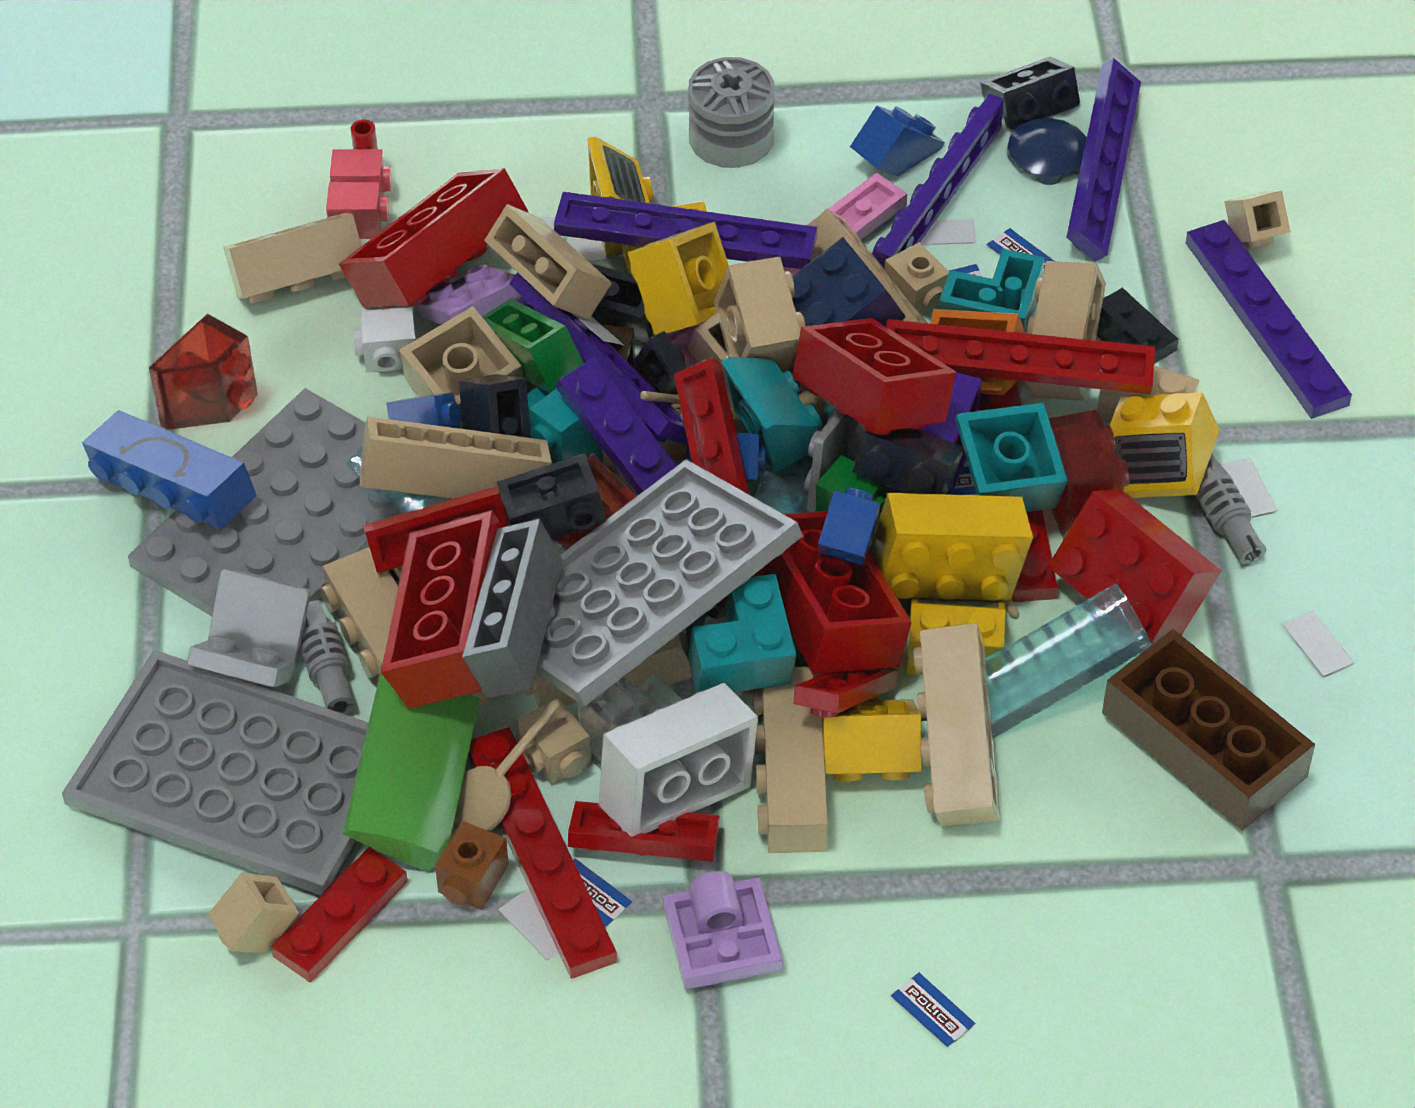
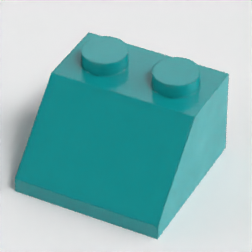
(770, 407)
(1014, 454)

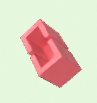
(359, 187)

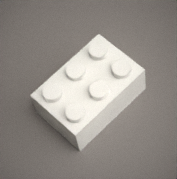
(677, 760)

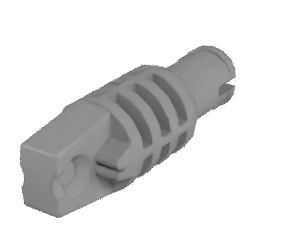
(1229, 512)
(326, 659)

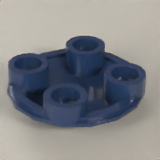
(1047, 148)

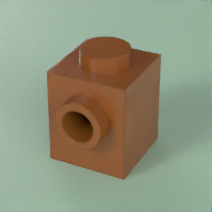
(471, 865)

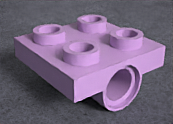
(480, 287)
(721, 930)

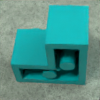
(1008, 292)
(558, 424)
(749, 648)

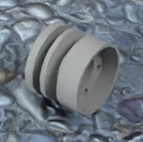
(731, 112)

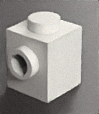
(382, 336)

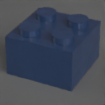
(841, 289)

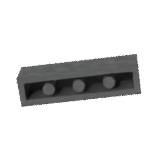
(513, 609)

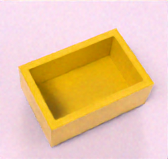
(952, 545)

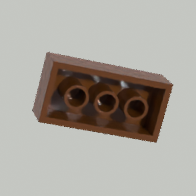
(1208, 729)

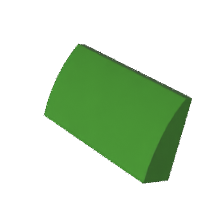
(411, 776)

